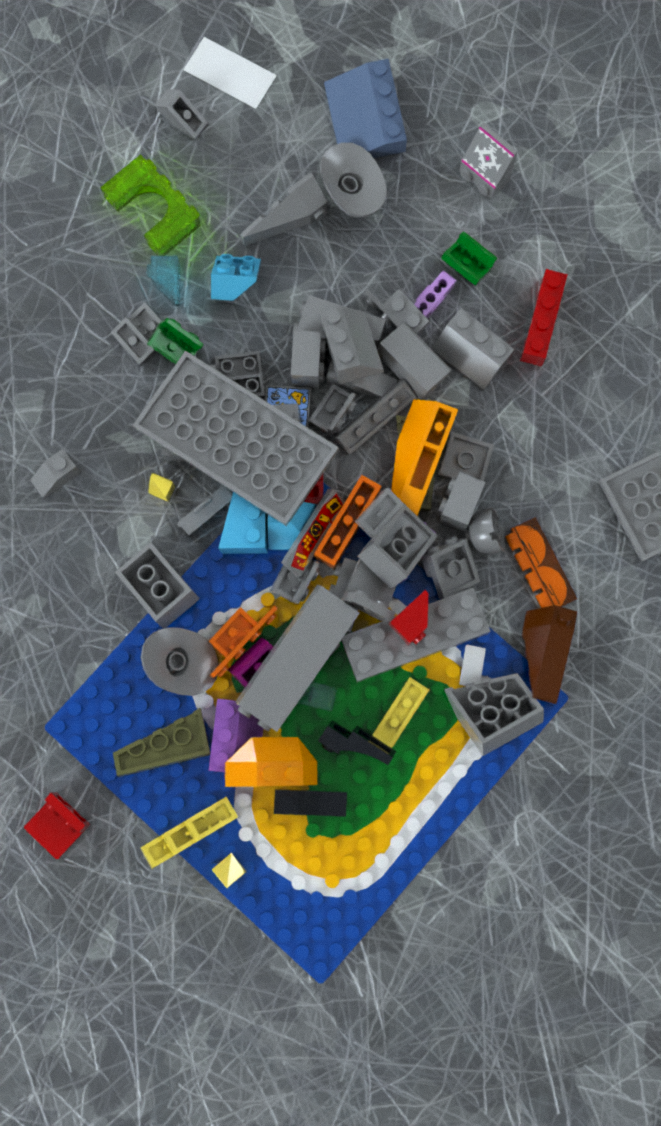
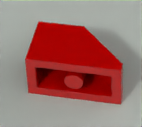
(412, 620)

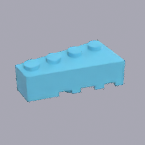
(244, 529)

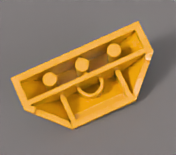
(271, 763)

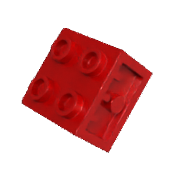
(56, 825)

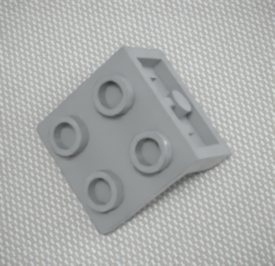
(369, 593)

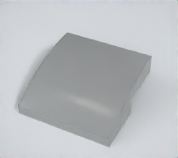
(136, 331)

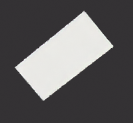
(230, 72)

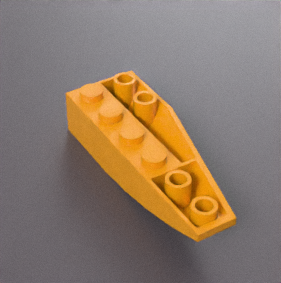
(420, 450)

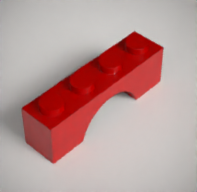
(544, 317)

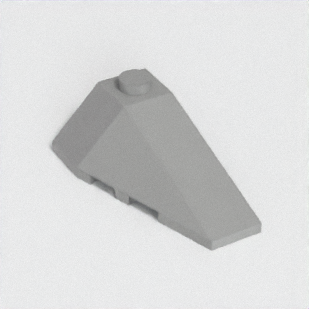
(298, 209)

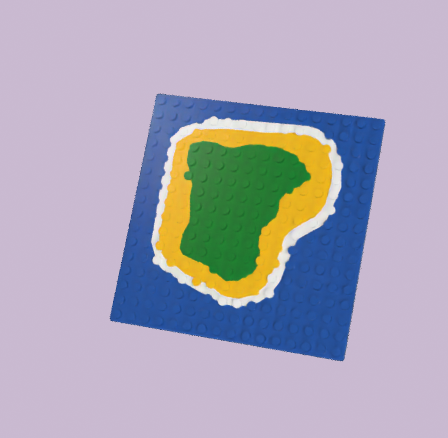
(307, 877)

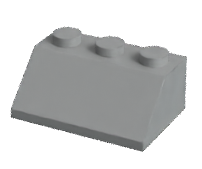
(350, 344)
(472, 349)

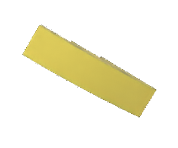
(189, 832)

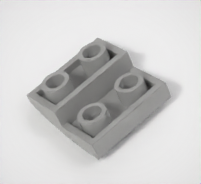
(243, 369)

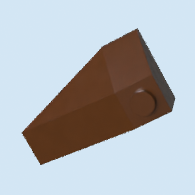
(547, 644)

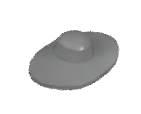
(353, 179)
(179, 661)

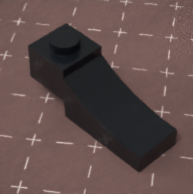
(338, 738)
(310, 803)

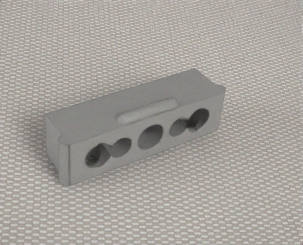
(205, 510)

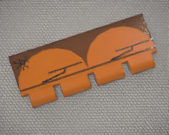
(545, 568)

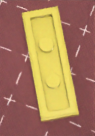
(400, 712)

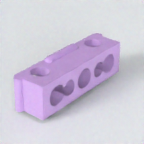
(430, 293)

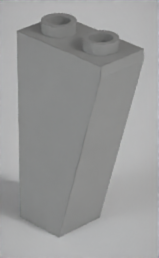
(311, 320)

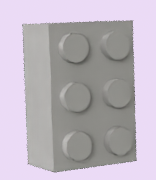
(157, 585)

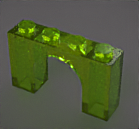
(142, 178)

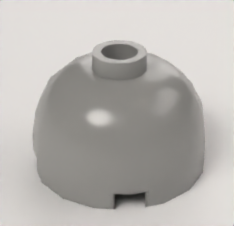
(486, 532)

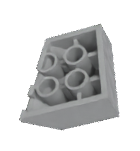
(495, 710)

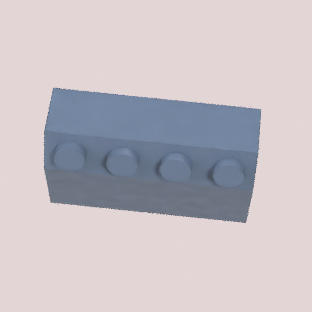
(367, 109)

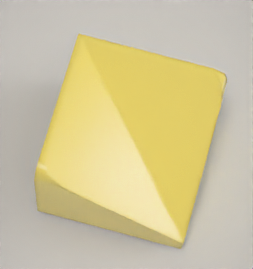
(161, 487)
(229, 870)

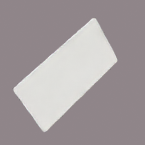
(472, 665)

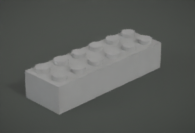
(381, 649)

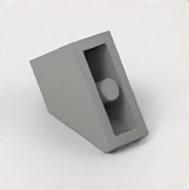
(181, 112)
(54, 473)

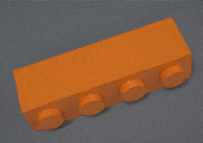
(344, 526)

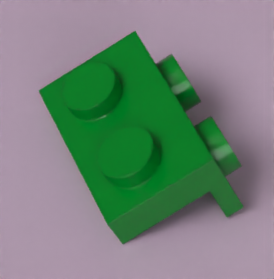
(469, 258)
(173, 340)

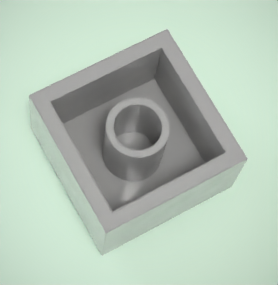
(306, 359)
(462, 500)

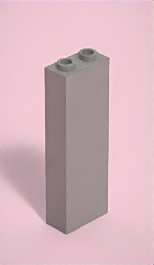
(296, 658)

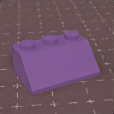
(230, 733)

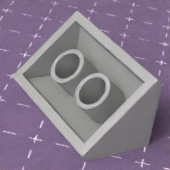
(413, 361)

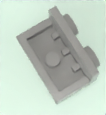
(333, 409)
(292, 587)

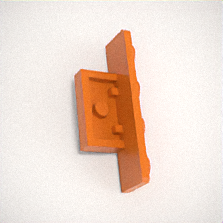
(235, 634)

